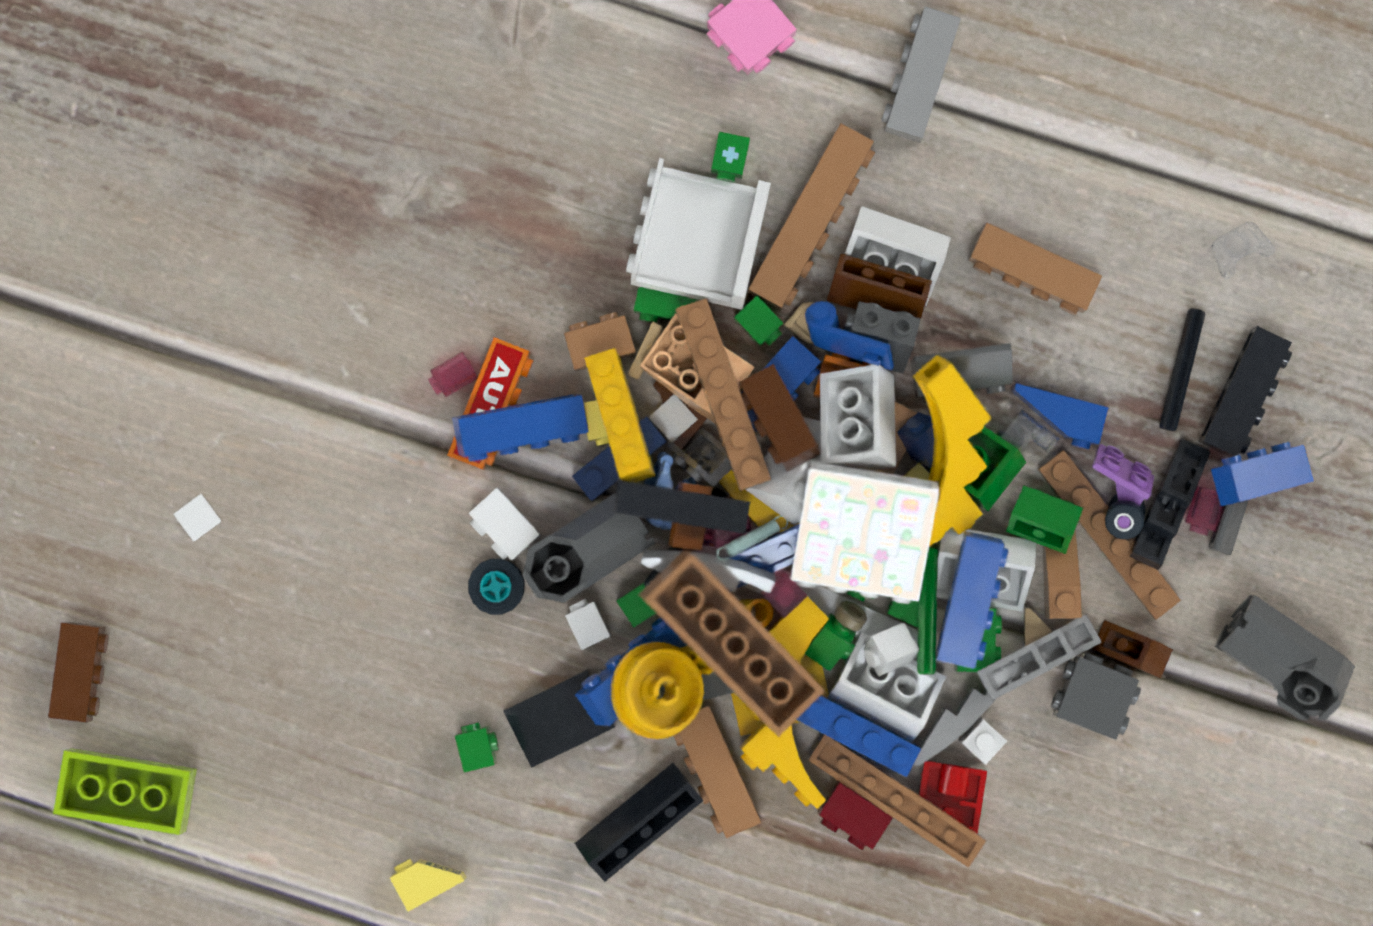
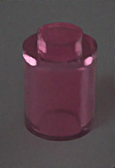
(452, 375)
(1204, 511)

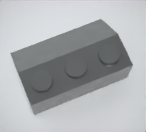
(979, 367)

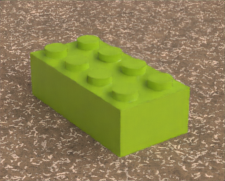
(124, 791)

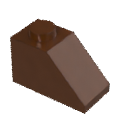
(1133, 649)

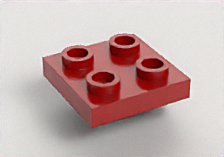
(954, 790)

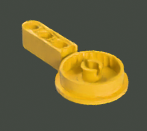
(679, 670)

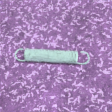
(751, 538)

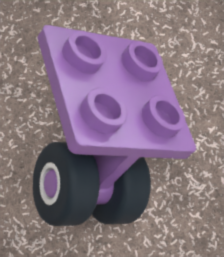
(1133, 485)

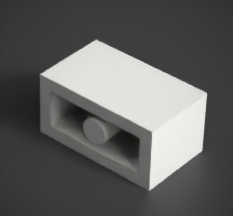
(504, 525)

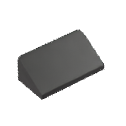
(1228, 527)

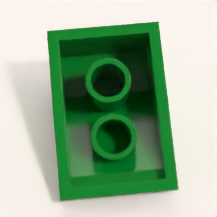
(1002, 464)

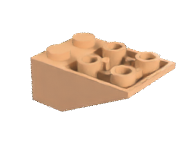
(674, 368)

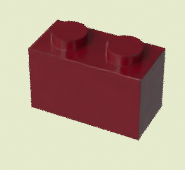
(854, 816)

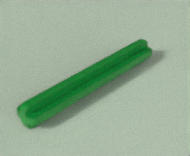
(928, 616)

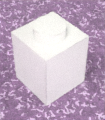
(587, 623)
(890, 649)
(982, 741)

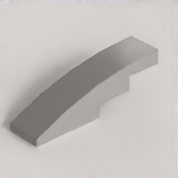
(727, 572)
(1039, 657)
(951, 726)

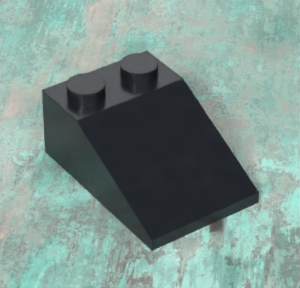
(553, 721)

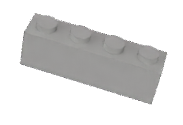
(922, 74)

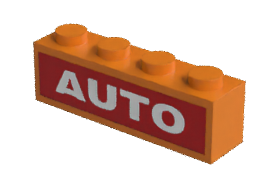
(496, 387)

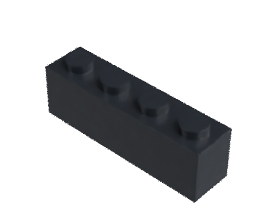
(1245, 392)
(638, 822)

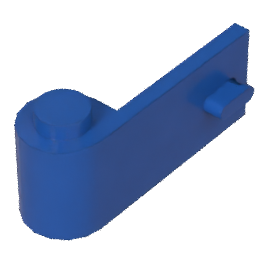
(827, 335)

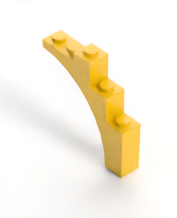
(955, 463)
(763, 745)

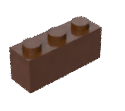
(873, 283)
(778, 419)
(78, 672)

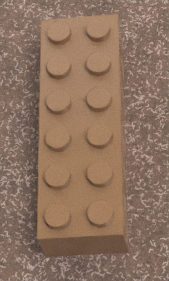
(731, 642)

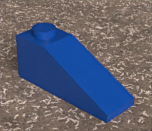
(1070, 417)

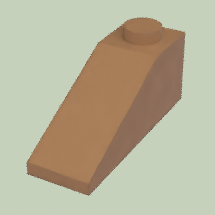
(1062, 582)

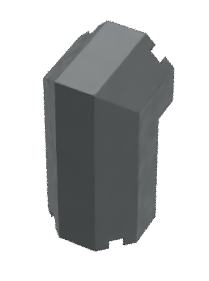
(584, 552)
(1295, 662)

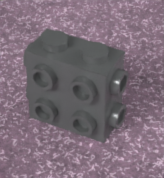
(890, 327)
(1096, 696)

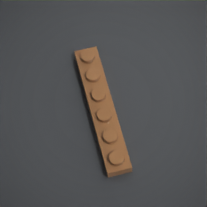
(723, 394)
(1142, 579)
(897, 800)

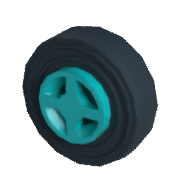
(486, 590)

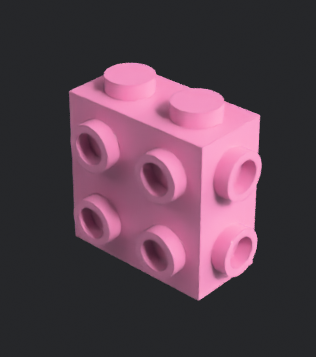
(750, 32)

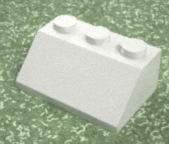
(898, 245)
(858, 418)
(787, 489)
(1014, 576)
(894, 700)

